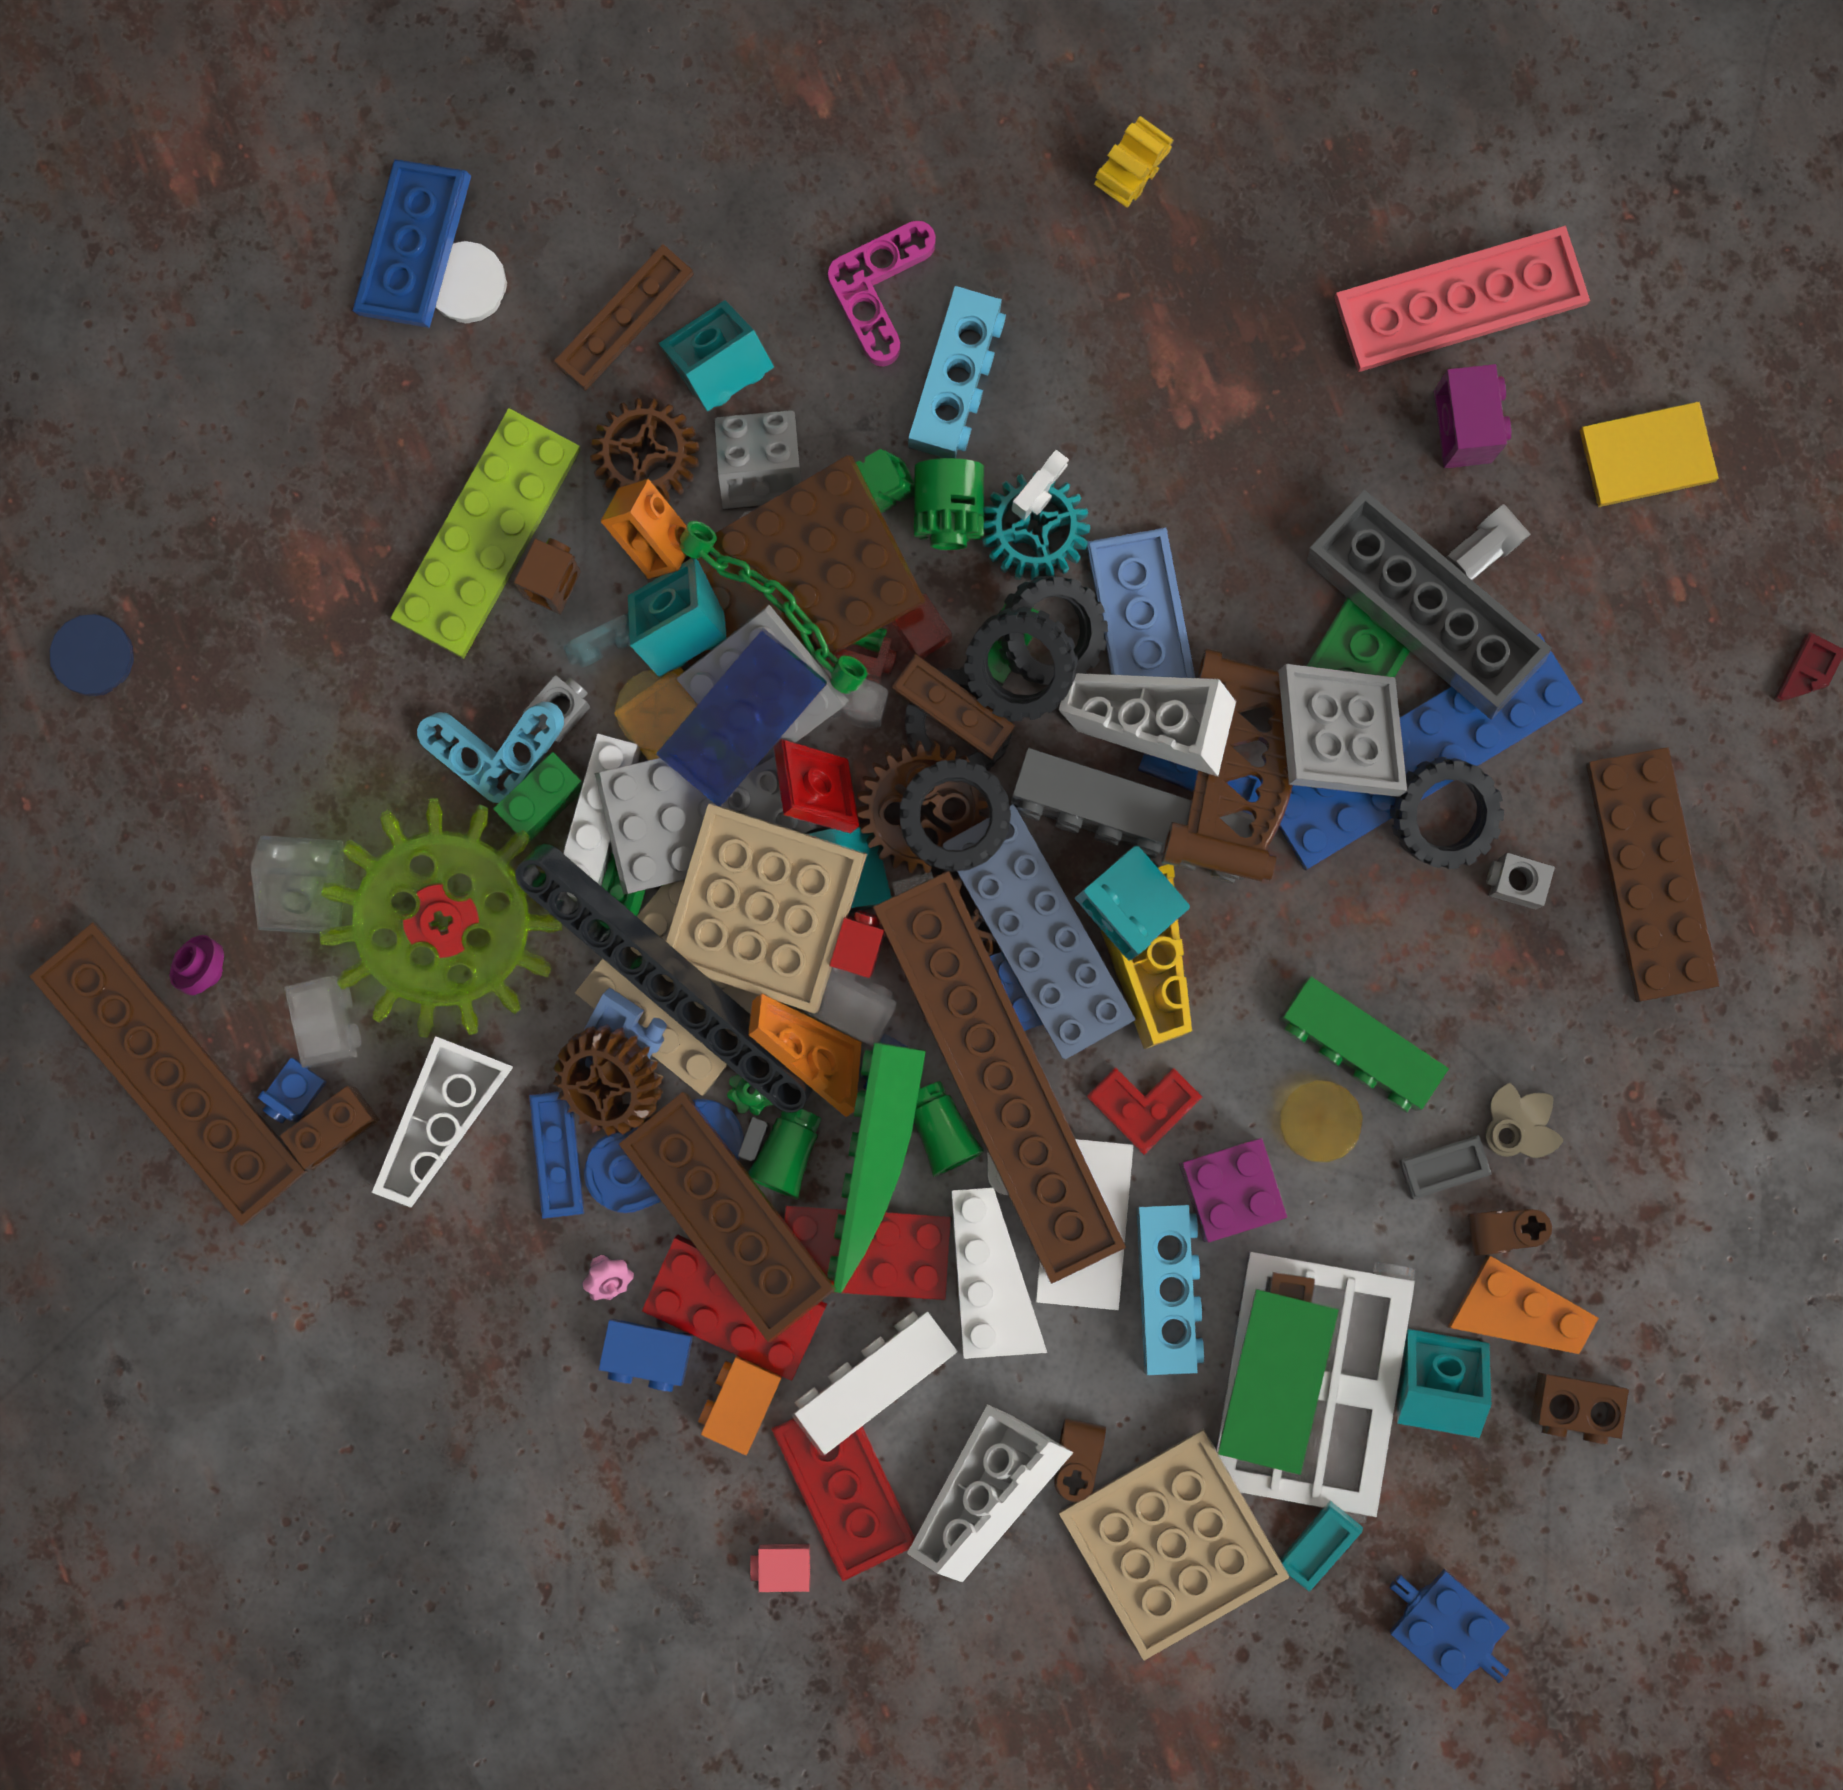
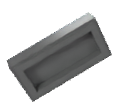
(1445, 1167)

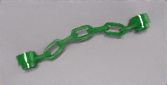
(698, 541)

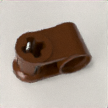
(1501, 1230)
(1087, 1444)

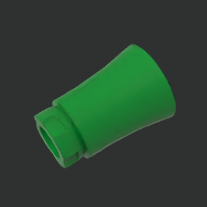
(943, 1131)
(786, 1153)

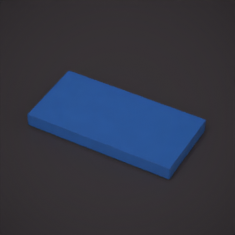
(412, 243)

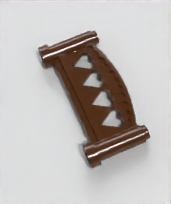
(1206, 837)

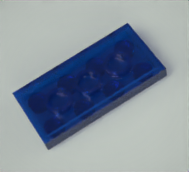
(741, 717)

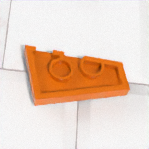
(810, 1049)
(1521, 1310)

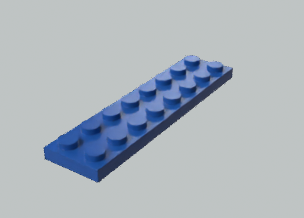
(1445, 726)

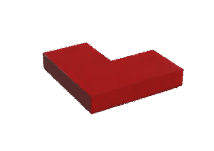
(1143, 1117)

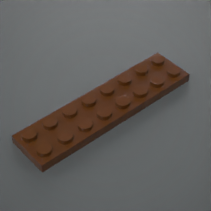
(168, 1074)

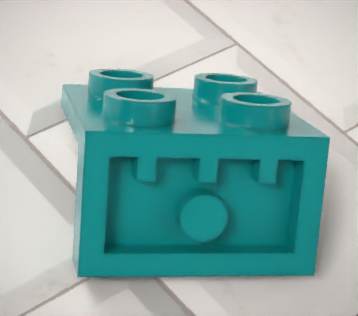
(1132, 902)

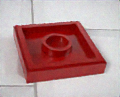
(815, 786)

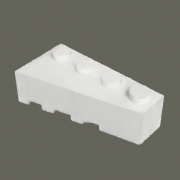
(1155, 715)
(441, 1109)
(991, 1288)
(985, 1492)

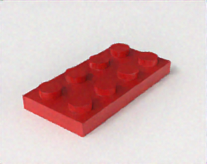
(902, 1260)
(699, 1303)

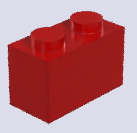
(858, 944)

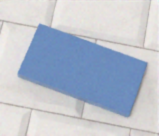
(1141, 605)

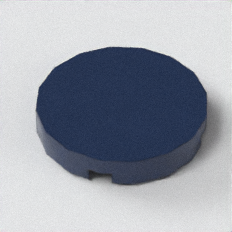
(91, 655)

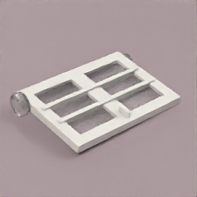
(1357, 1388)

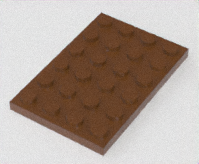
(827, 551)

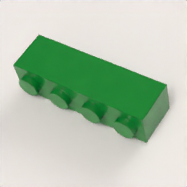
(1362, 1044)

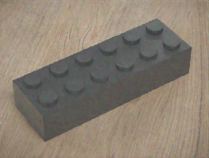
(1428, 604)
(1106, 805)

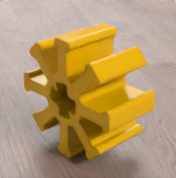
(1133, 161)

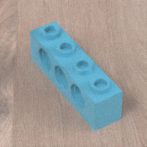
(965, 312)
(1158, 1355)

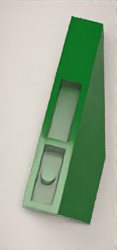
(879, 1150)

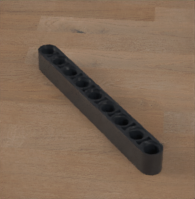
(646, 971)

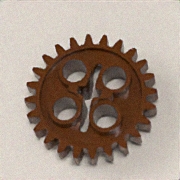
(883, 792)

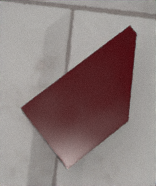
(1811, 668)

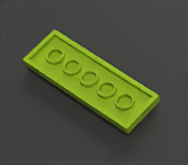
(486, 533)

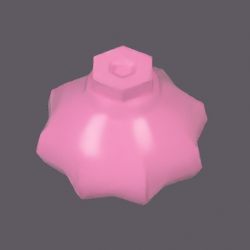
(607, 1278)

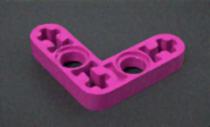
(863, 289)

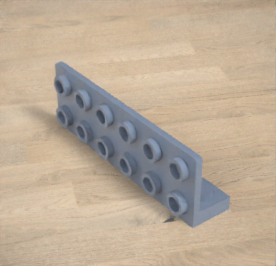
(1043, 939)

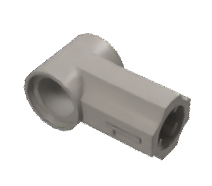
(1494, 539)

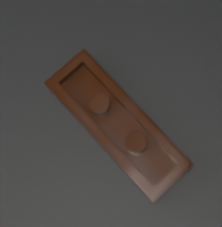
(952, 707)

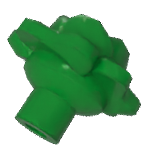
(746, 1096)

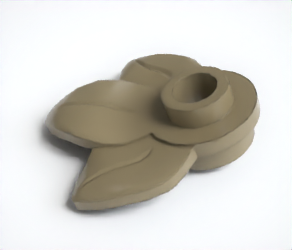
(1525, 1119)

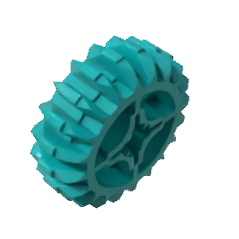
(1019, 534)

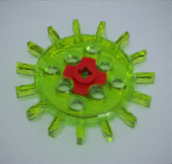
(414, 928)

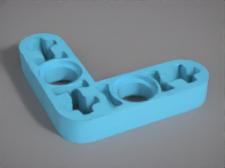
(492, 763)

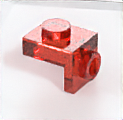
(875, 667)

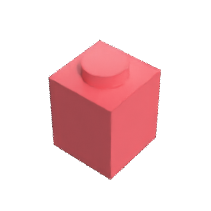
(782, 1568)

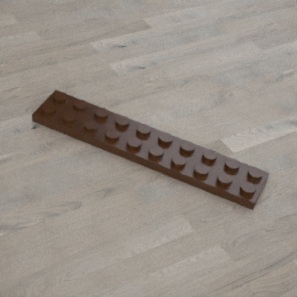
(999, 1077)

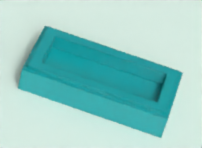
(1320, 1545)

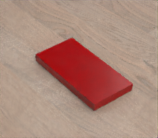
(847, 1499)

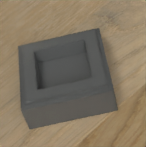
(753, 1139)

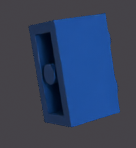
(646, 1354)

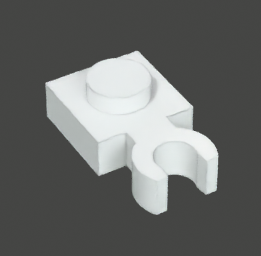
(1035, 493)

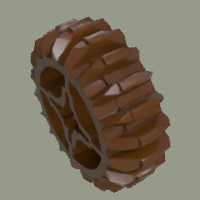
(628, 448)
(616, 1069)

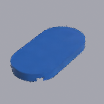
(617, 1181)

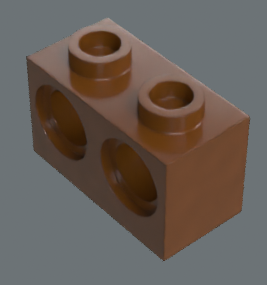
(548, 575)
(329, 1128)
(1580, 1399)

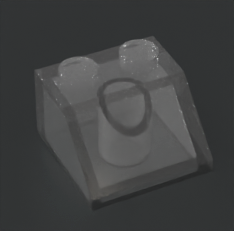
(290, 881)

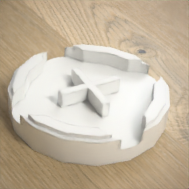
(471, 283)

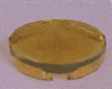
(652, 708)
(1321, 1121)

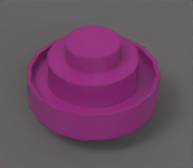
(197, 965)

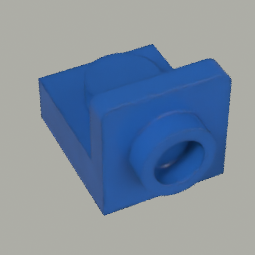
(291, 1092)

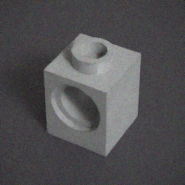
(570, 690)
(1537, 876)

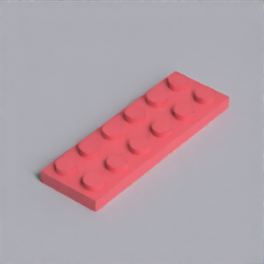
(1462, 298)

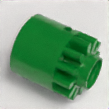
(948, 502)

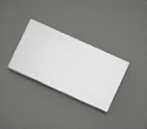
(1101, 1282)

